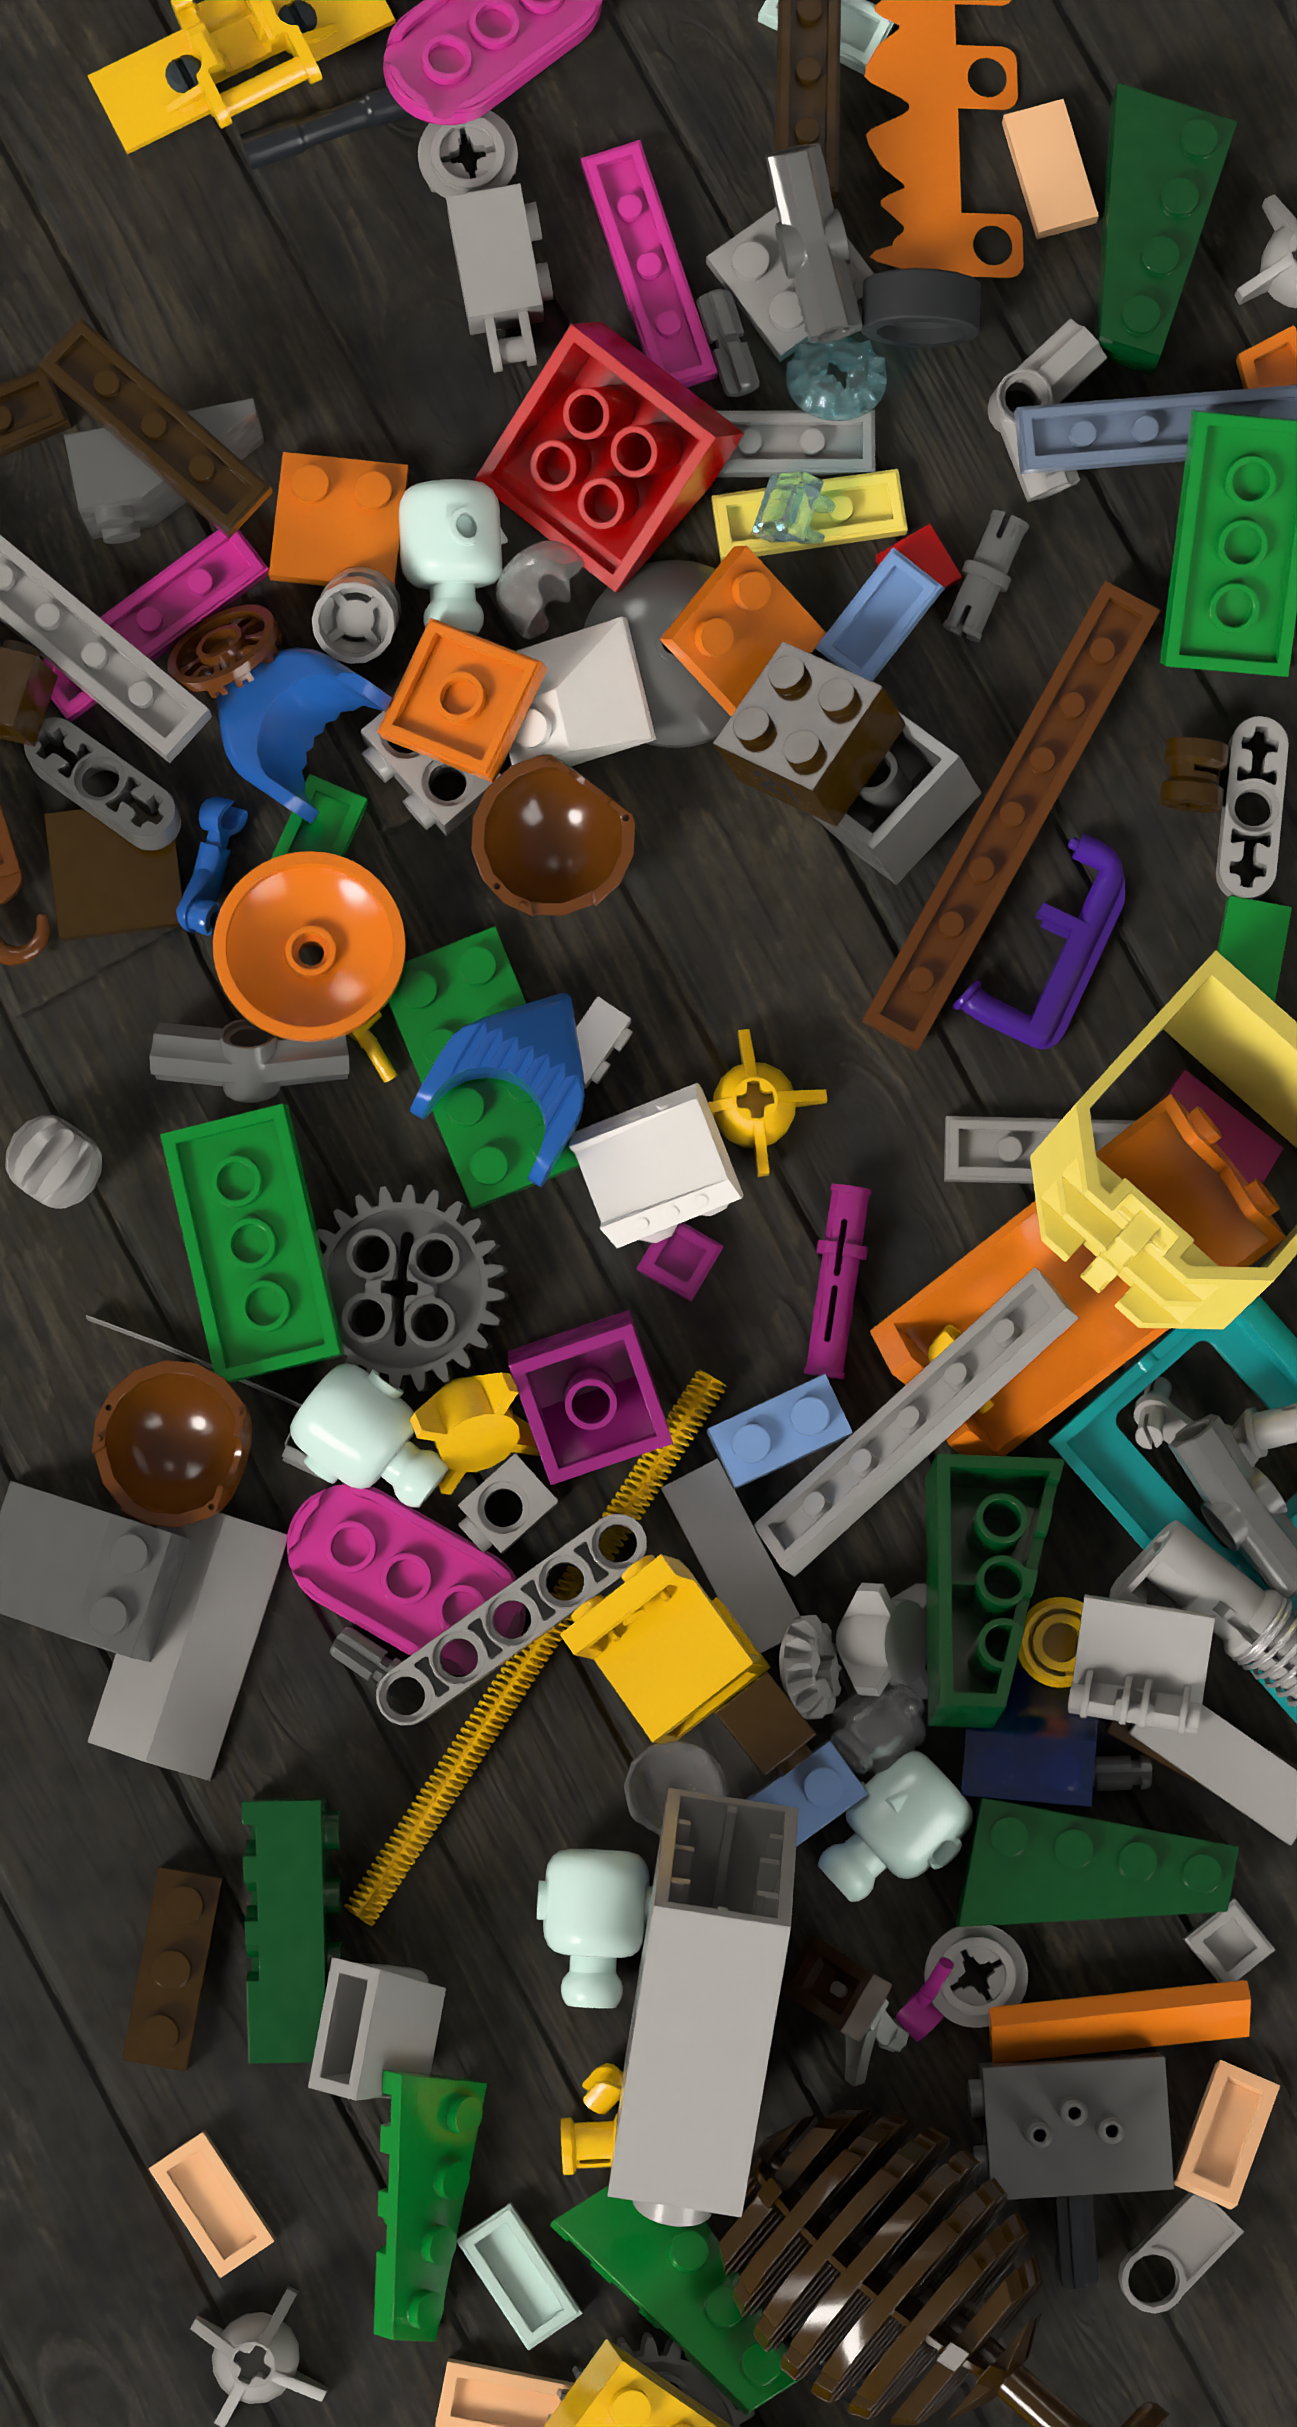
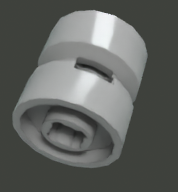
(356, 615)

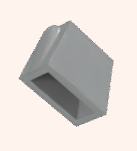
(374, 2023)

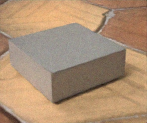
(1228, 1943)

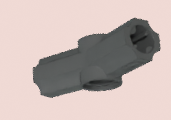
(813, 243)
(244, 1059)
(1239, 1502)

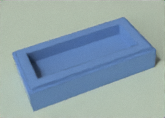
(880, 616)

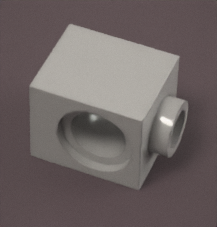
(516, 1478)

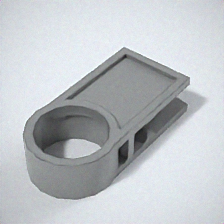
(1188, 2236)

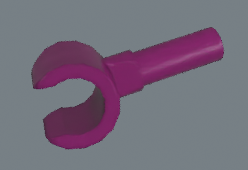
(919, 2013)

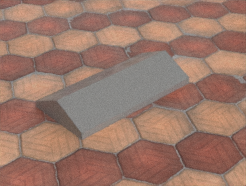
(184, 1698)

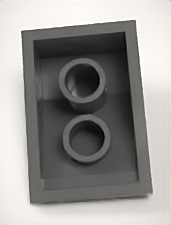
(123, 494)
(906, 803)
(86, 1571)

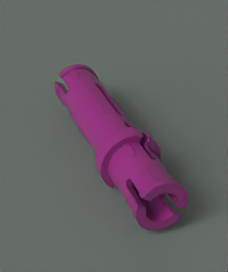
(846, 1205)

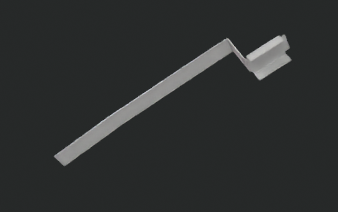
(290, 1454)

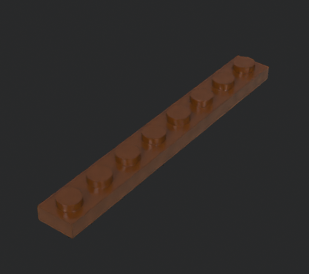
(1010, 816)

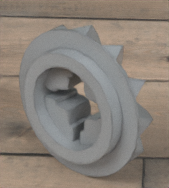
(486, 135)
(809, 1667)
(1005, 1983)

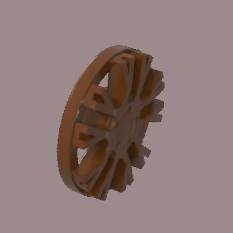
(224, 651)

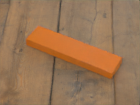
(1119, 2021)

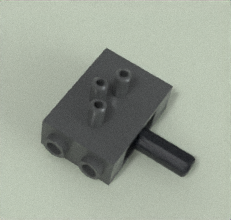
(1074, 2134)

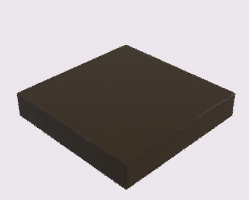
(106, 881)

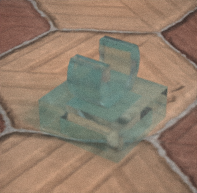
(789, 509)

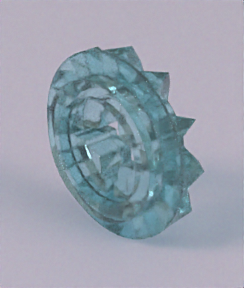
(822, 394)

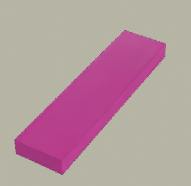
(648, 263)
(174, 603)

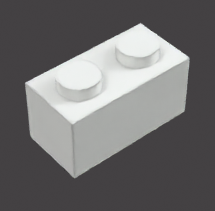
(598, 1035)

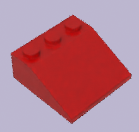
(607, 452)

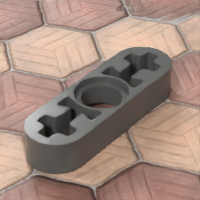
(112, 808)

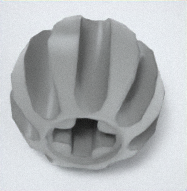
(53, 1161)

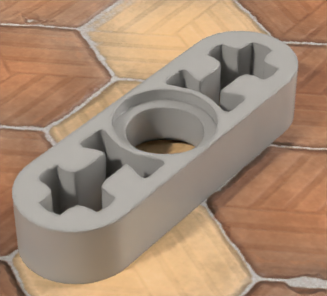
(1241, 761)

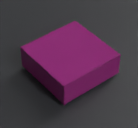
(681, 1260)

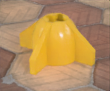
(757, 1103)
(473, 1425)

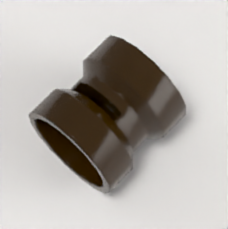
(1194, 774)

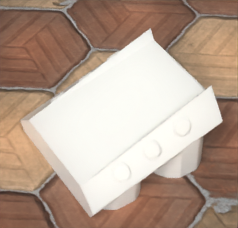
(656, 1167)

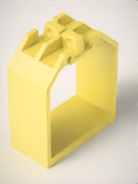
(1082, 1201)

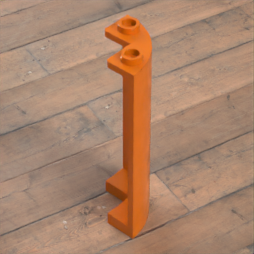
(1177, 1167)

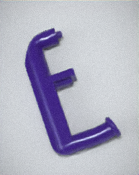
(1075, 963)

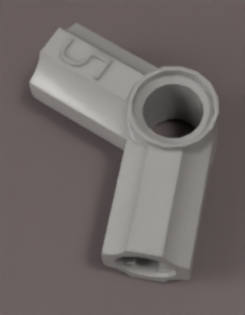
(1048, 379)

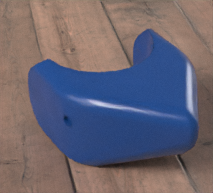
(280, 712)
(527, 1047)

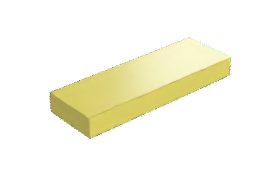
(864, 510)

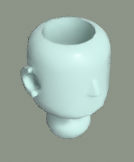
(451, 547)
(360, 1432)
(903, 1825)
(595, 1912)

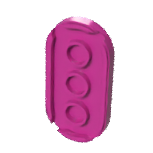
(467, 56)
(396, 1571)

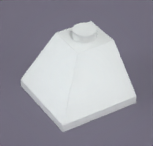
(588, 698)

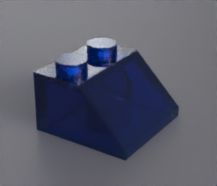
(1032, 1749)

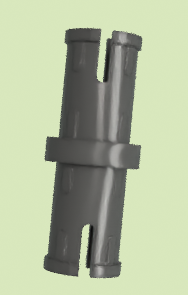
(986, 575)

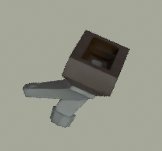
(847, 1999)

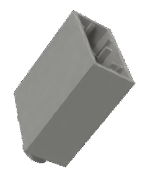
(704, 2007)

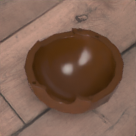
(550, 838)
(172, 1443)

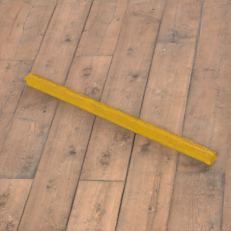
(524, 1664)

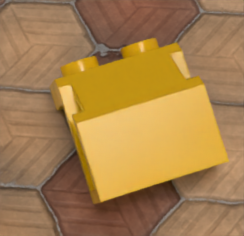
(665, 1647)

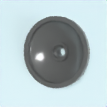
(651, 601)

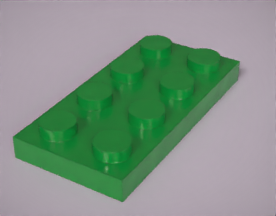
(1235, 547)
(485, 1122)
(252, 1244)

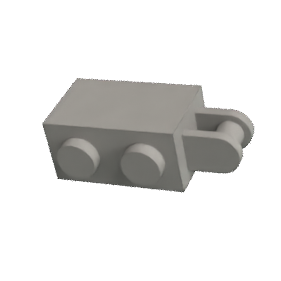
(499, 269)

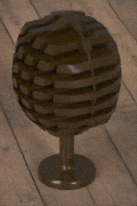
(879, 2265)

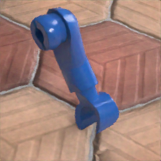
(198, 904)

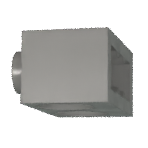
(416, 776)

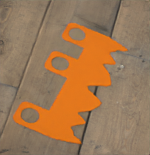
(923, 143)

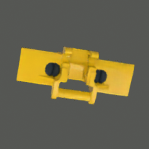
(177, 76)

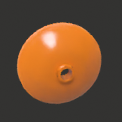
(302, 904)

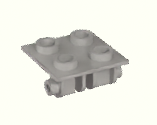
(1141, 1664)

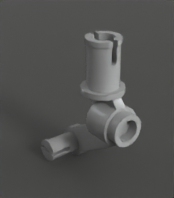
(1253, 1430)

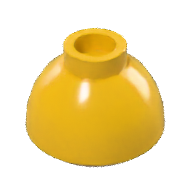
(1051, 1641)

